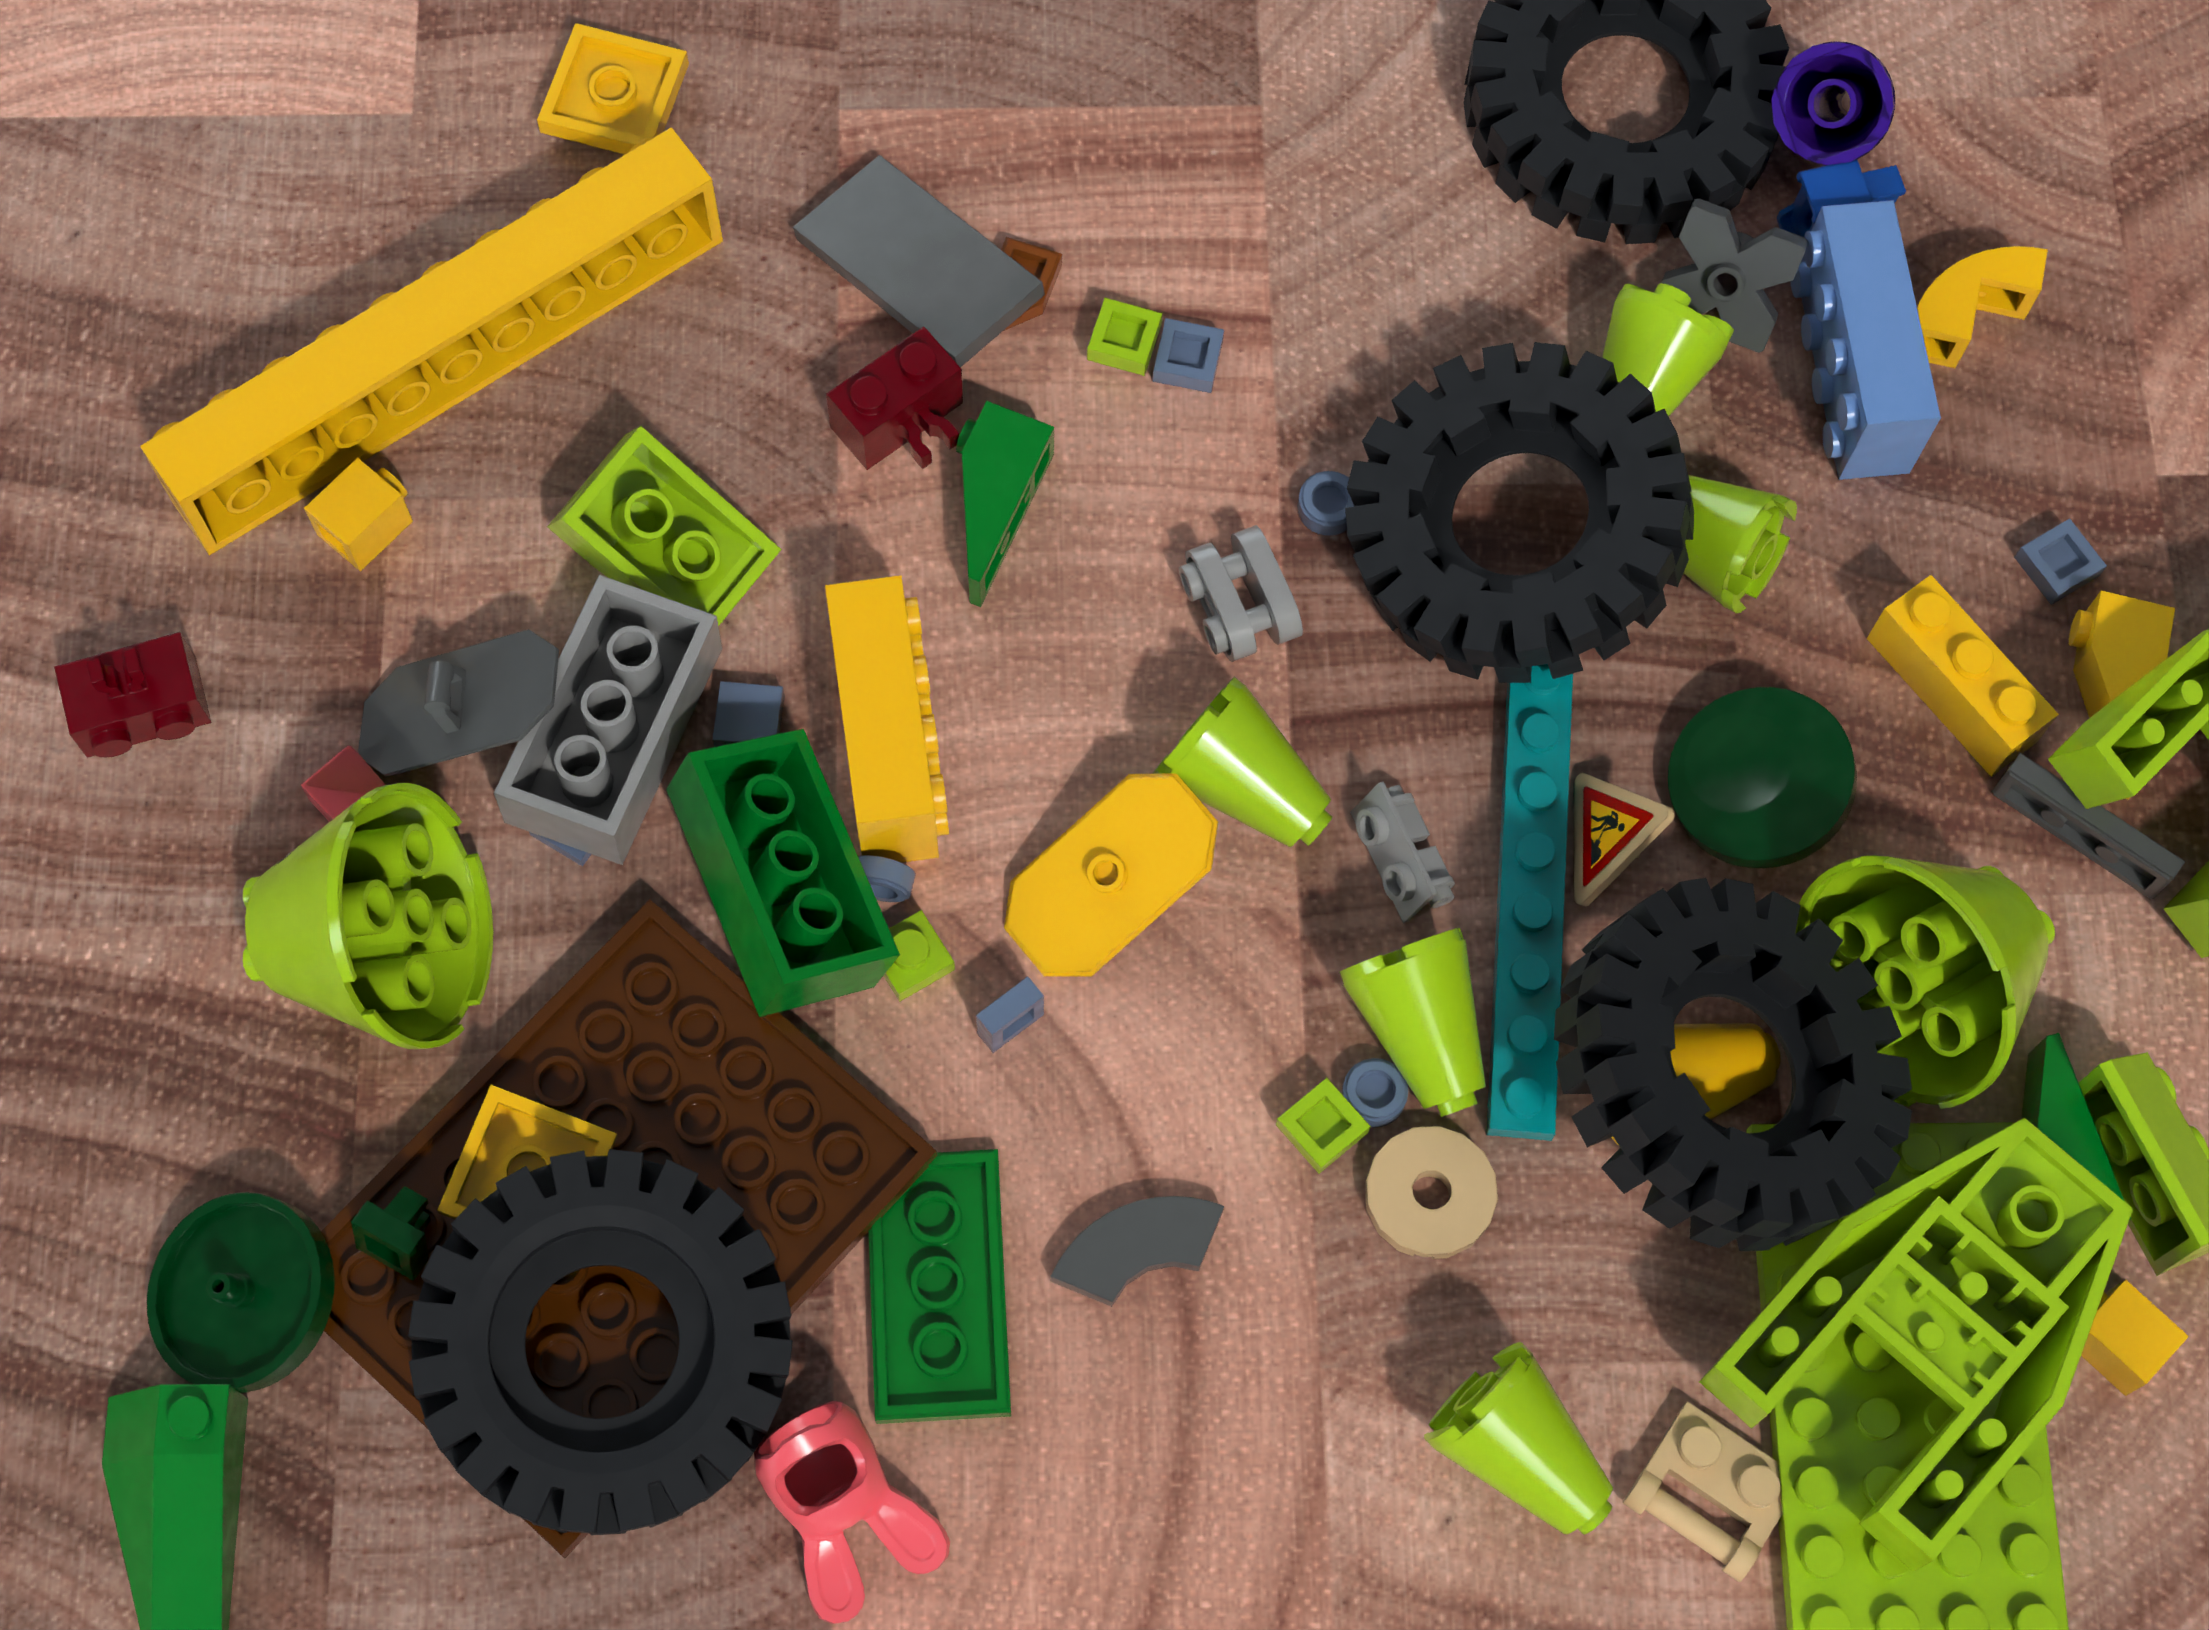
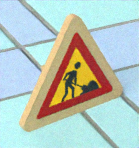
(1610, 833)

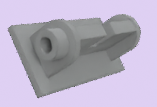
(1389, 828)

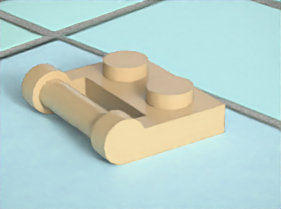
(1722, 1471)

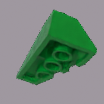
(176, 1499)

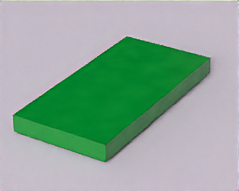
(941, 1296)

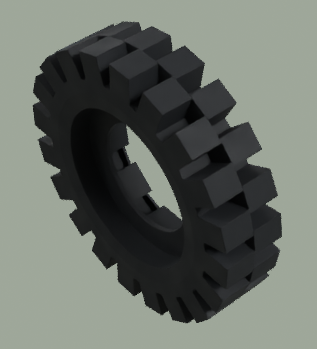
(1543, 150)
(1543, 407)
(1841, 1105)
(475, 1318)

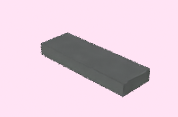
(2090, 831)

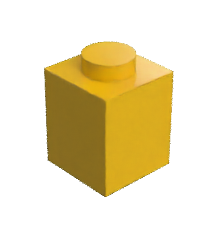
(360, 512)
(2130, 1338)

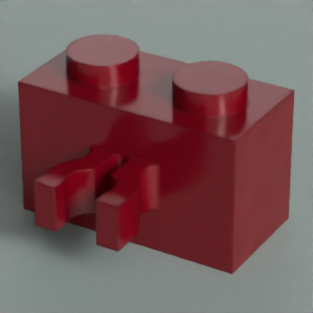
(898, 400)
(133, 696)

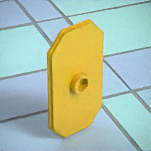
(1111, 875)

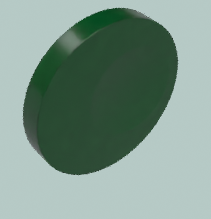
(1762, 777)
(240, 1292)

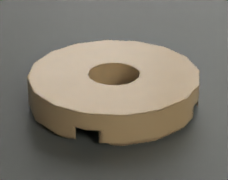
(1439, 1155)

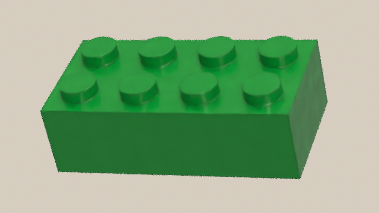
(781, 871)

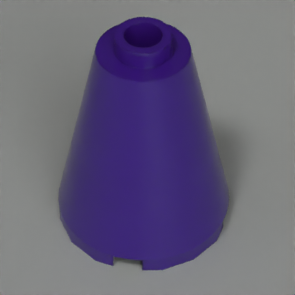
(1810, 107)

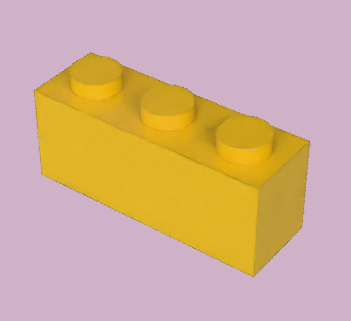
(1961, 675)

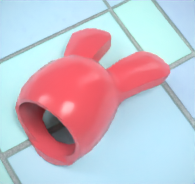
(827, 1479)

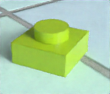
(1124, 336)
(921, 957)
(1322, 1125)

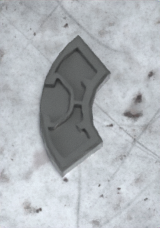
(1137, 1240)

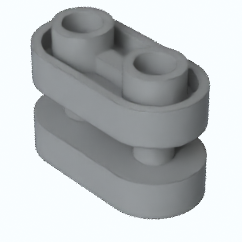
(1228, 623)

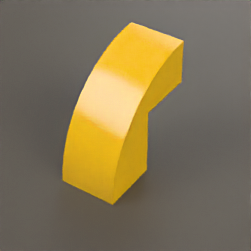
(1990, 281)

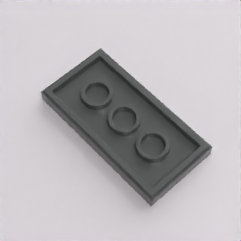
(918, 260)

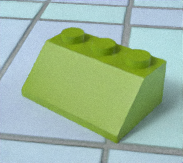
(2154, 1158)

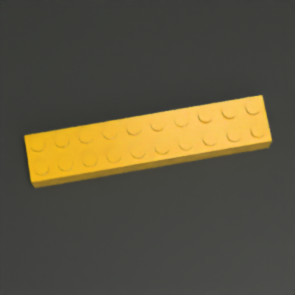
(436, 340)

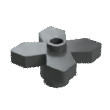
(1734, 270)

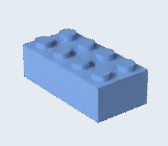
(1865, 341)

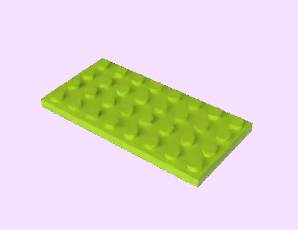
(1852, 1433)

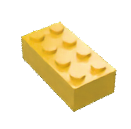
(887, 719)

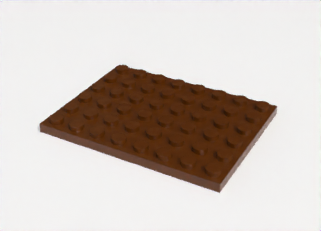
(686, 1072)

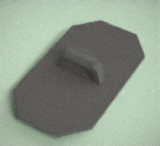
(459, 703)

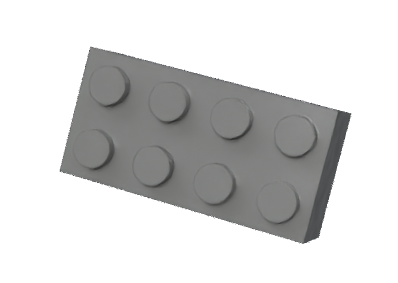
(615, 720)

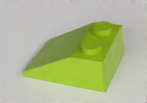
(663, 529)

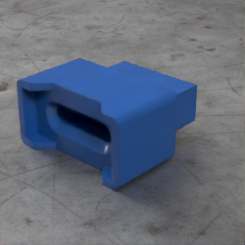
(1837, 186)

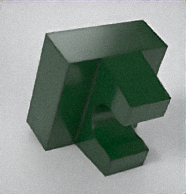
(395, 1233)

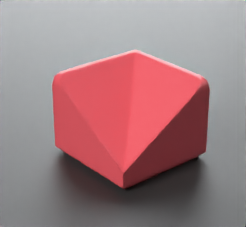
(340, 783)

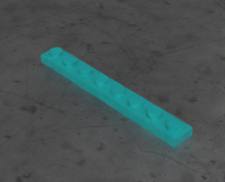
(1530, 908)

